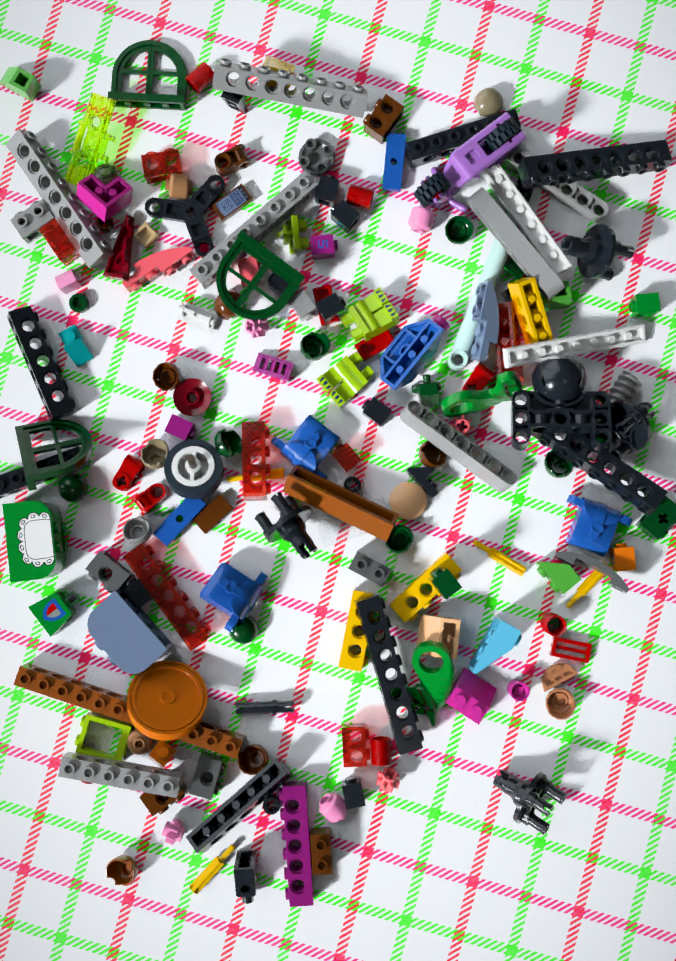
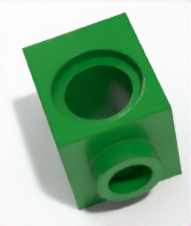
(644, 304)

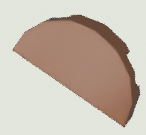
(557, 674)

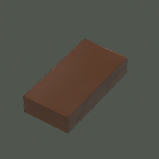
(213, 514)

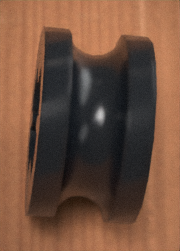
(357, 481)
(276, 801)

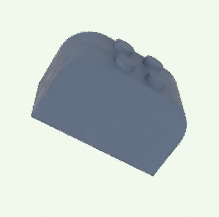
(126, 634)

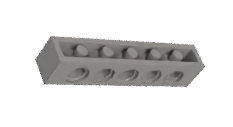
(121, 774)

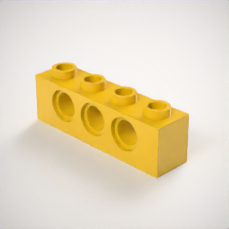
(530, 310)
(400, 605)
(347, 659)

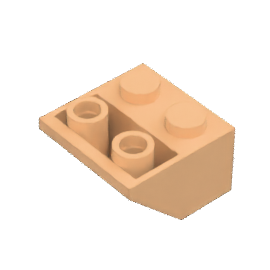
(441, 630)

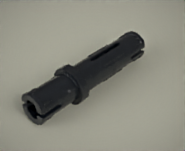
(265, 707)

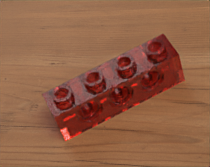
(508, 336)
(255, 431)

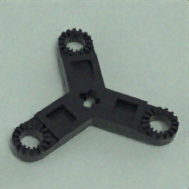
(200, 202)

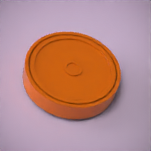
(167, 700)

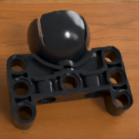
(560, 395)

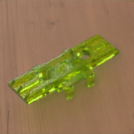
(94, 141)

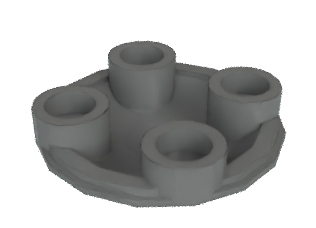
(316, 157)

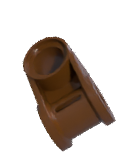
(236, 159)

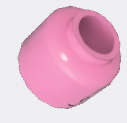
(421, 219)
(333, 807)

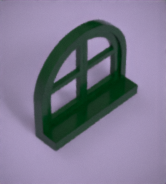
(148, 99)
(269, 261)
(27, 451)

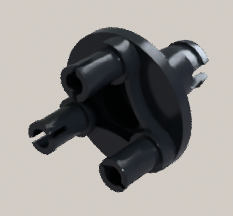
(596, 251)
(629, 426)
(290, 526)
(528, 797)

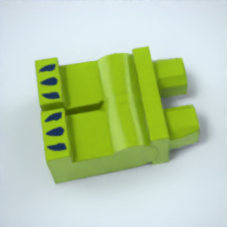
(370, 316)
(348, 373)

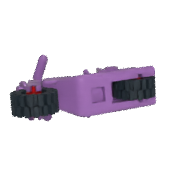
(468, 161)

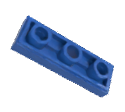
(394, 153)
(172, 527)

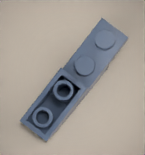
(487, 315)

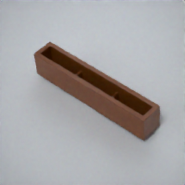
(340, 503)

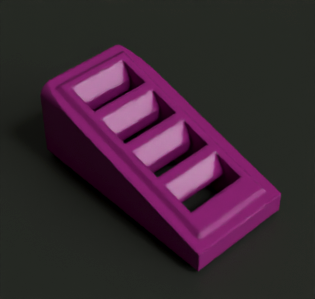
(286, 377)

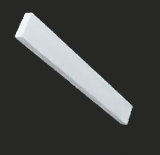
(526, 219)
(574, 345)

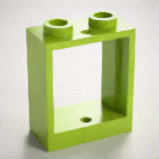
(103, 719)

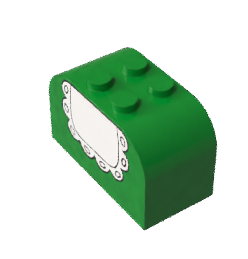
(34, 540)

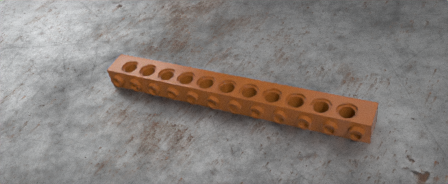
(115, 706)

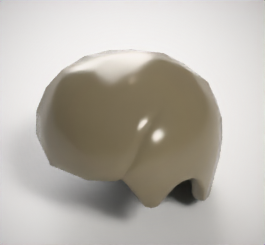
(488, 102)
(154, 454)

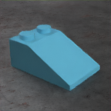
(496, 642)

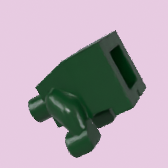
(427, 391)

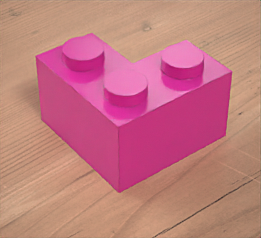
(102, 198)

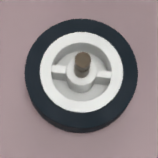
(193, 469)

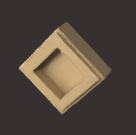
(146, 235)

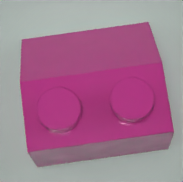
(471, 695)

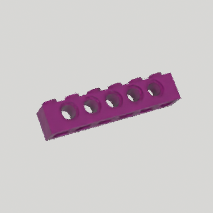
(303, 894)

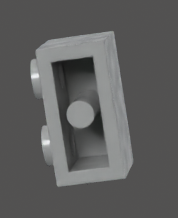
(31, 220)

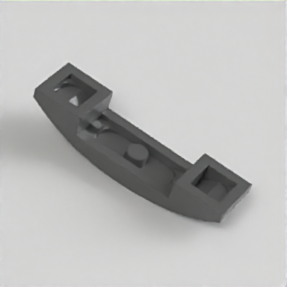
(616, 581)

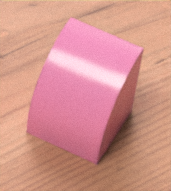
(68, 281)

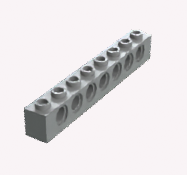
(297, 96)
(59, 198)
(258, 225)

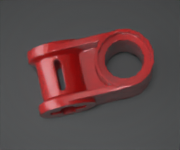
(479, 377)
(129, 470)
(148, 500)

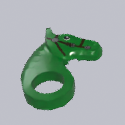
(434, 682)

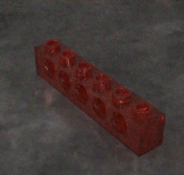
(146, 576)

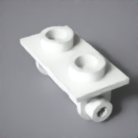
(197, 316)

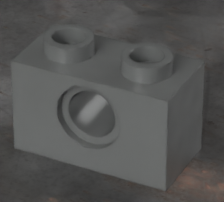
(97, 568)
(369, 568)
(200, 785)

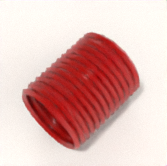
(200, 77)
(360, 196)
(561, 628)
(380, 751)

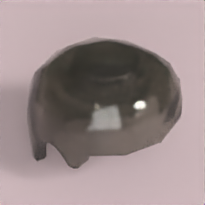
(106, 172)

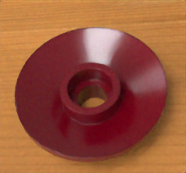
(185, 390)

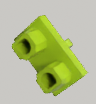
(291, 237)

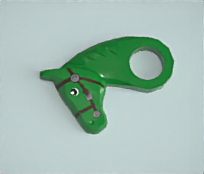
(478, 400)

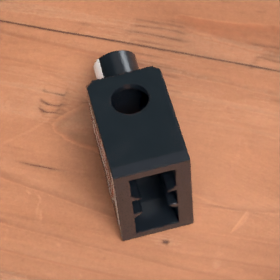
(246, 875)

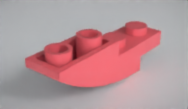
(164, 261)

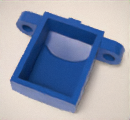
(308, 445)
(594, 525)
(233, 593)

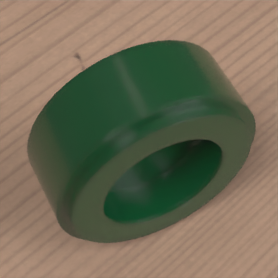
(79, 303)

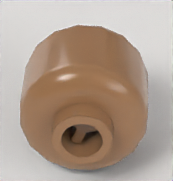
(179, 186)
(138, 742)

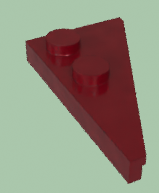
(119, 264)

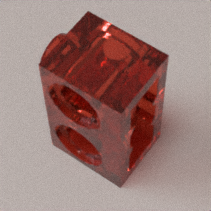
(162, 170)
(59, 242)
(350, 745)

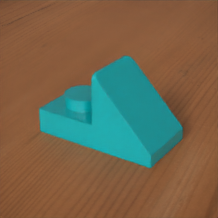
(76, 346)

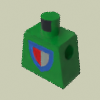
(55, 611)

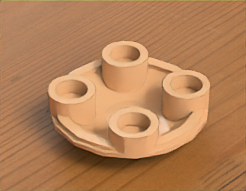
(408, 500)

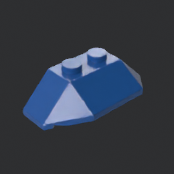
(409, 353)

